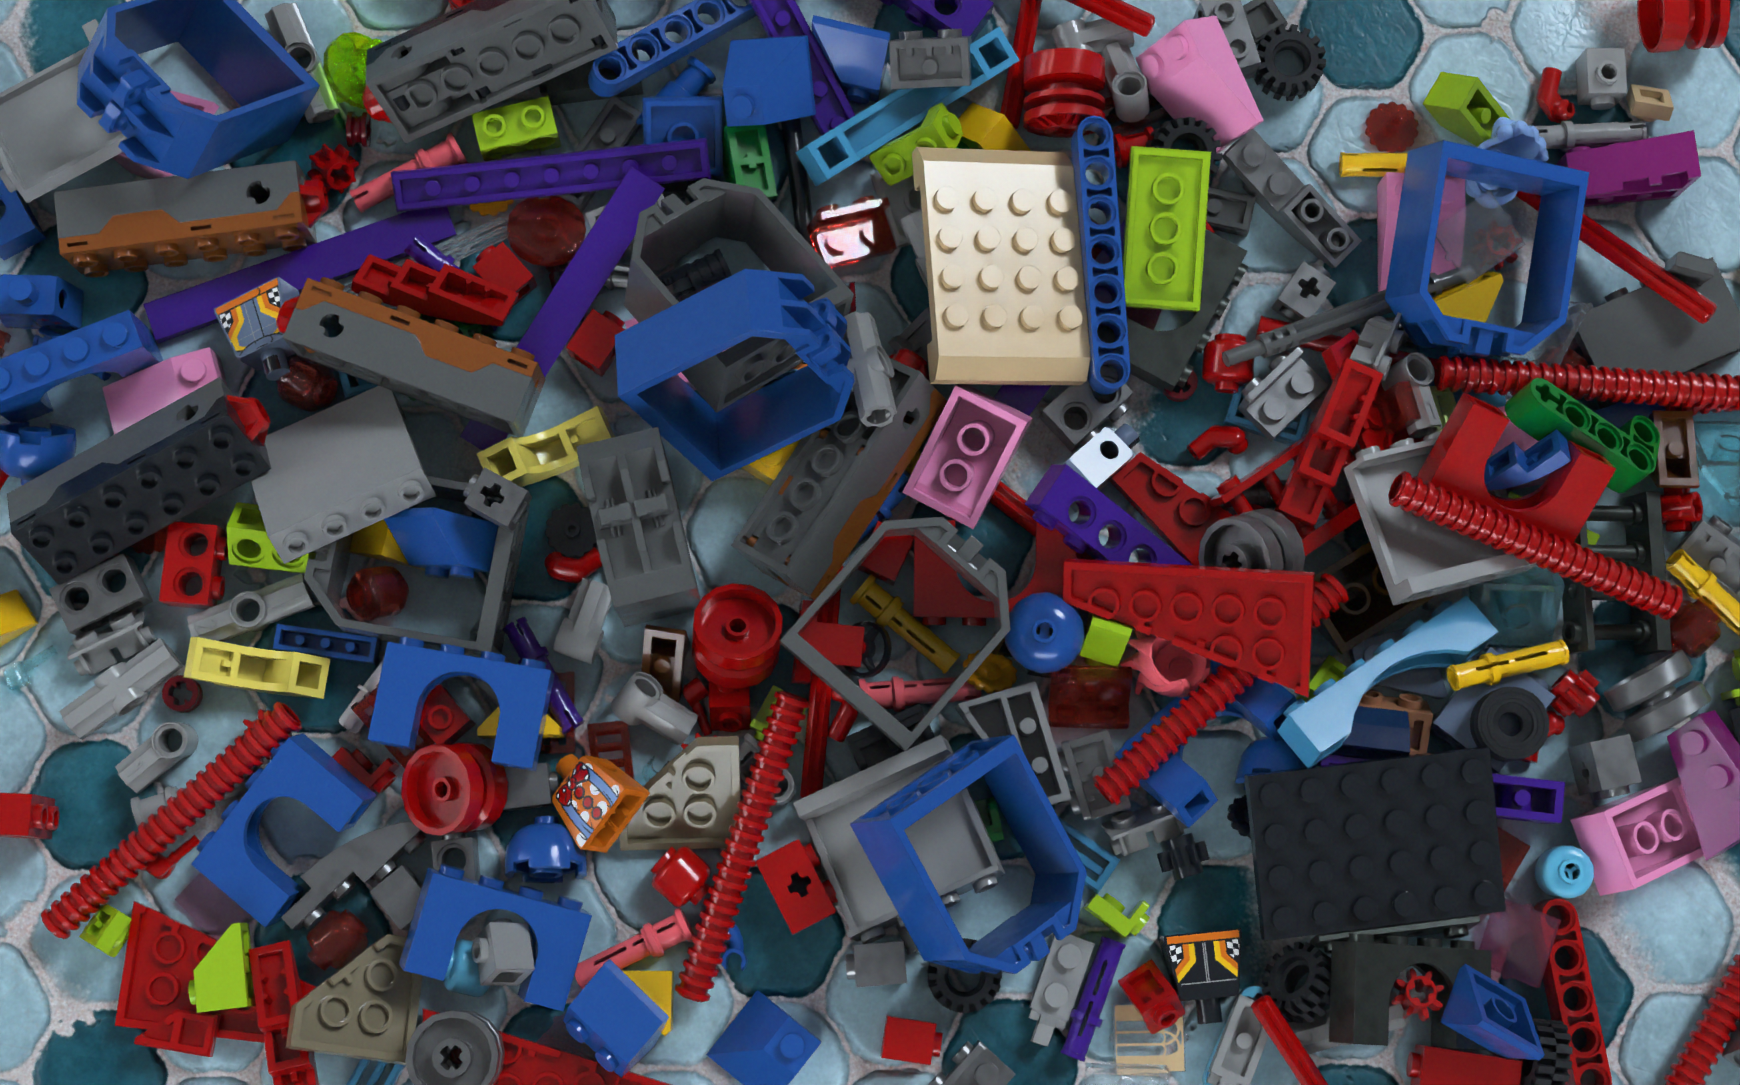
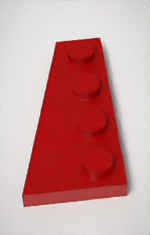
(1168, 505)

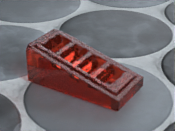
(625, 745)

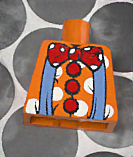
(596, 800)

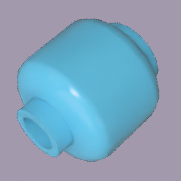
(1551, 869)
(463, 972)

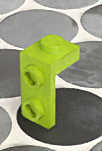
(938, 130)

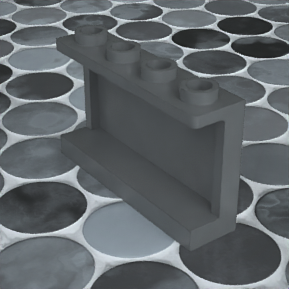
(1653, 333)

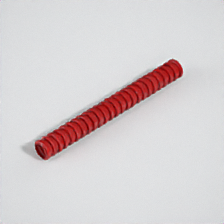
(1590, 382)
(1535, 545)
(1197, 710)
(170, 821)
(741, 847)
(1711, 1032)

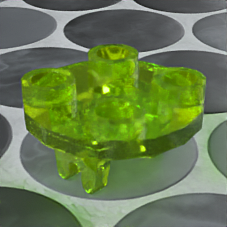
(340, 56)

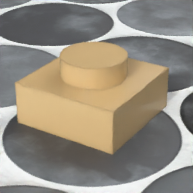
(1649, 103)

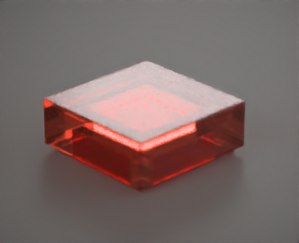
(1398, 407)

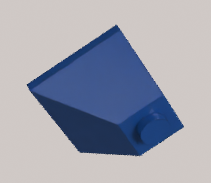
(855, 56)
(768, 81)
(763, 1044)

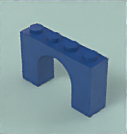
(110, 345)
(414, 671)
(1181, 787)
(234, 853)
(452, 900)

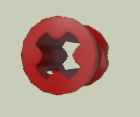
(1123, 143)

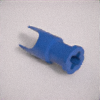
(687, 83)

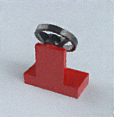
(842, 646)

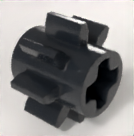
(1183, 856)

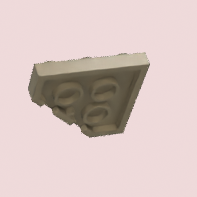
(689, 799)
(361, 1009)

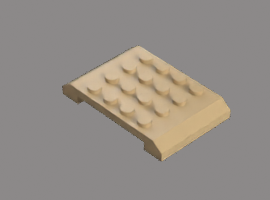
(1002, 267)

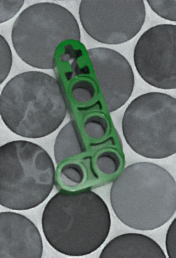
(1631, 448)

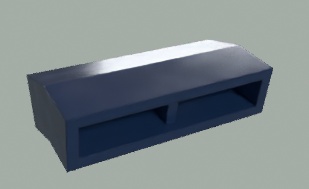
(1377, 734)

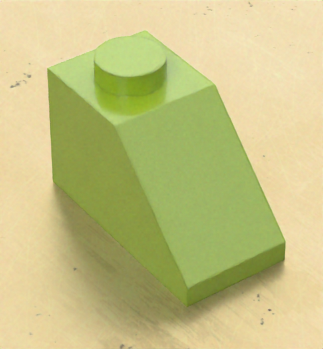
(1463, 107)
(1104, 641)
(224, 974)

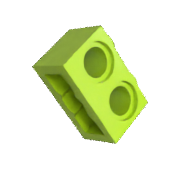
(516, 128)
(251, 546)

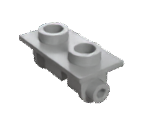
(1377, 342)
(95, 648)
(1129, 828)

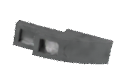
(1290, 202)
(366, 856)

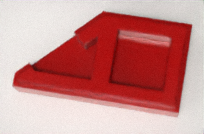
(183, 1032)

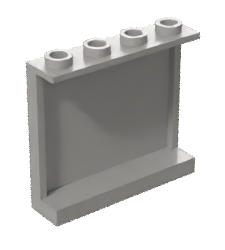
(46, 132)
(339, 473)
(1411, 552)
(947, 840)

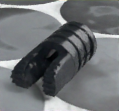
(701, 273)

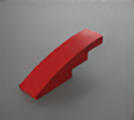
(441, 294)
(1329, 441)
(275, 991)

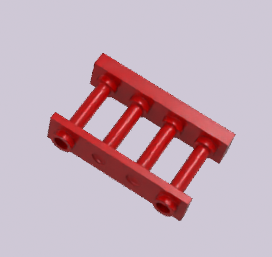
(1336, 513)

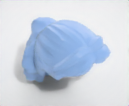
(1513, 139)

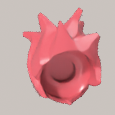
(1166, 667)

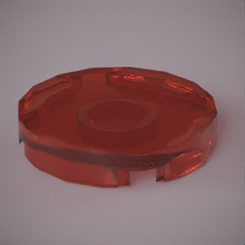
(546, 230)

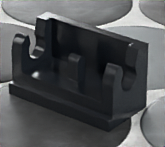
(872, 746)

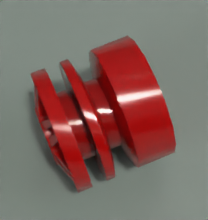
(1672, 23)
(1062, 90)

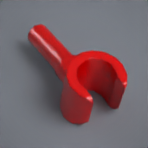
(694, 693)
(164, 866)

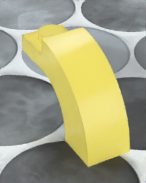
(548, 452)
(257, 668)

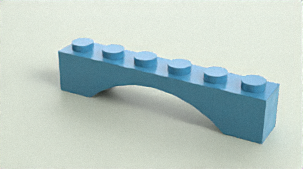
(899, 112)
(1324, 722)

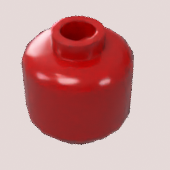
(1217, 373)
(681, 876)

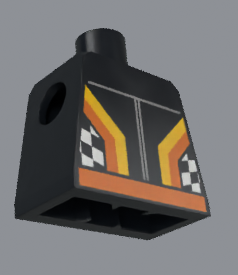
(1204, 968)

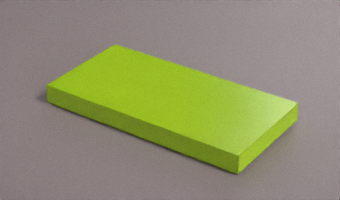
(1165, 228)

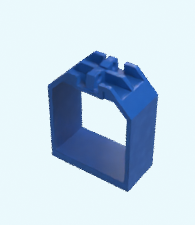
(229, 47)
(1551, 260)
(712, 321)
(1034, 823)

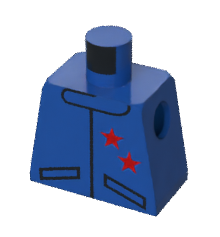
(34, 302)

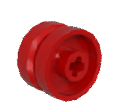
(736, 636)
(453, 788)

